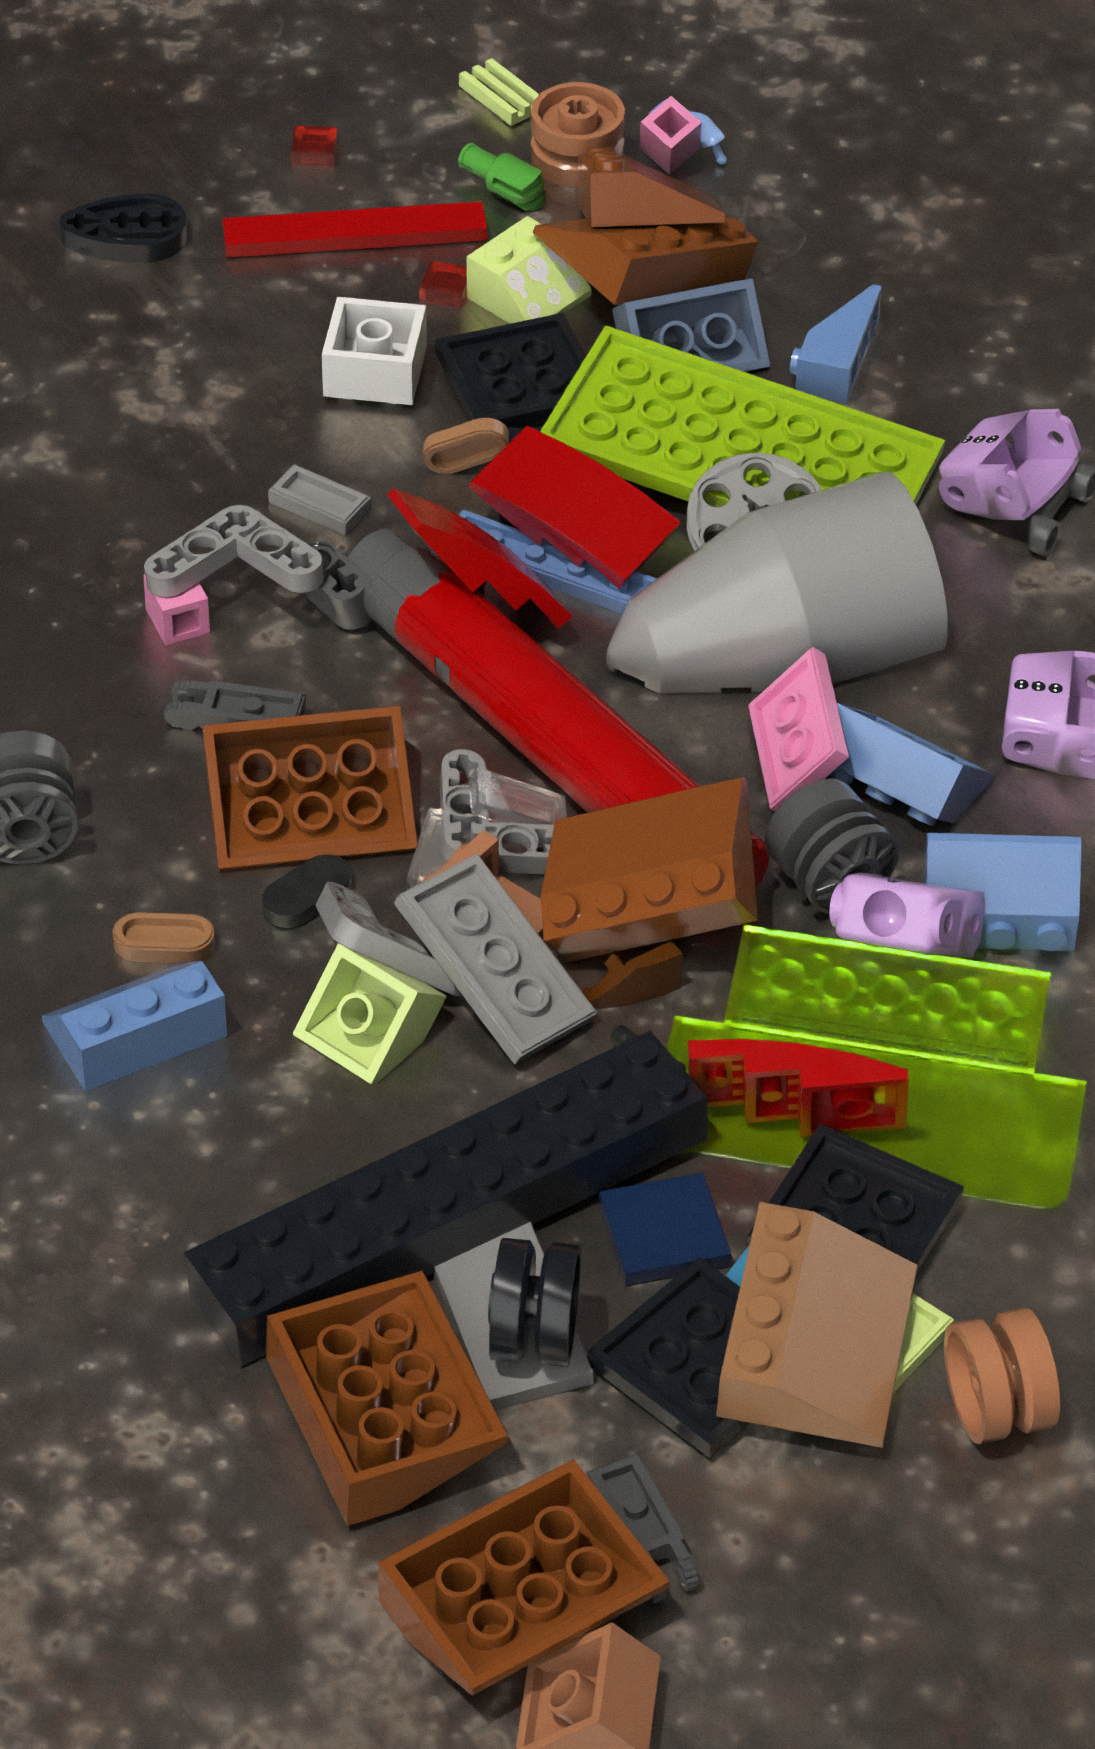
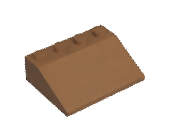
(816, 1329)

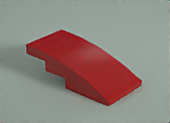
(574, 505)
(478, 555)
(800, 1083)

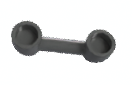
(1044, 530)

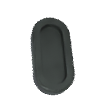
(293, 896)

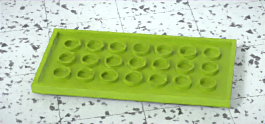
(675, 415)

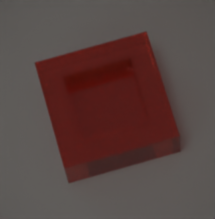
(314, 146)
(444, 284)

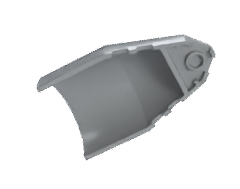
(815, 571)

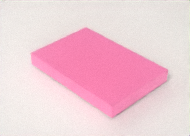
(798, 728)

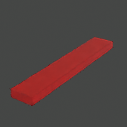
(354, 229)

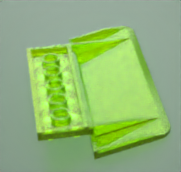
(951, 1021)

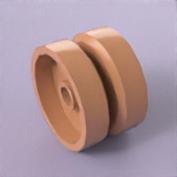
(569, 122)
(1002, 1375)

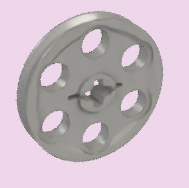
(744, 498)

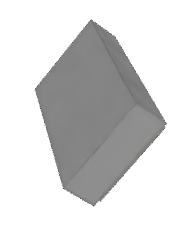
(319, 499)

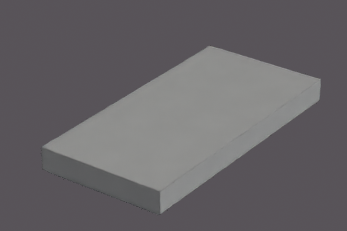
(495, 958)
(466, 1291)

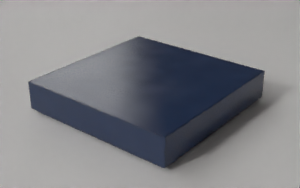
(663, 1227)

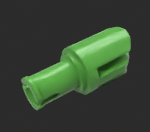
(506, 176)

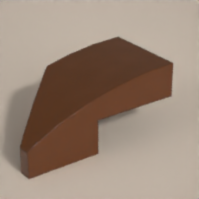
(639, 979)

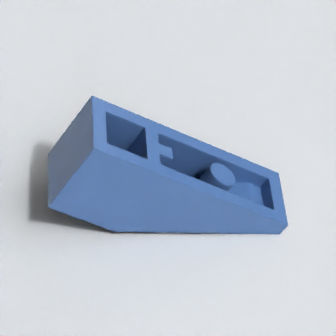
(836, 348)

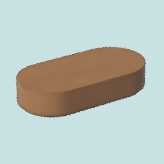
(465, 445)
(163, 937)

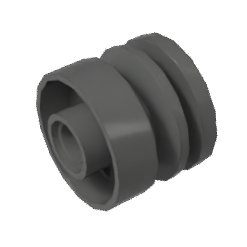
(35, 798)
(826, 836)

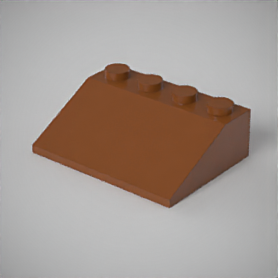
(628, 193)
(652, 259)
(309, 787)
(649, 872)
(382, 1394)
(517, 1579)

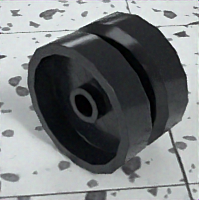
(529, 1302)

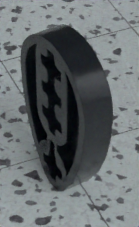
(126, 228)

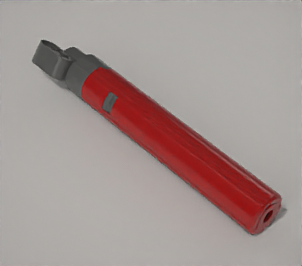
(499, 674)

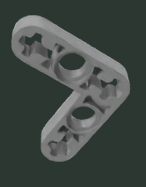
(233, 534)
(452, 823)
(356, 928)

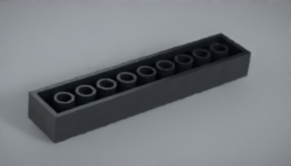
(451, 1190)

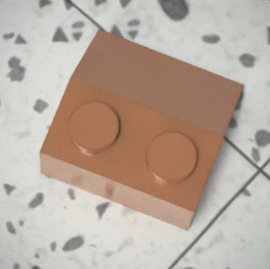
(591, 1694)

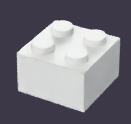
(374, 350)

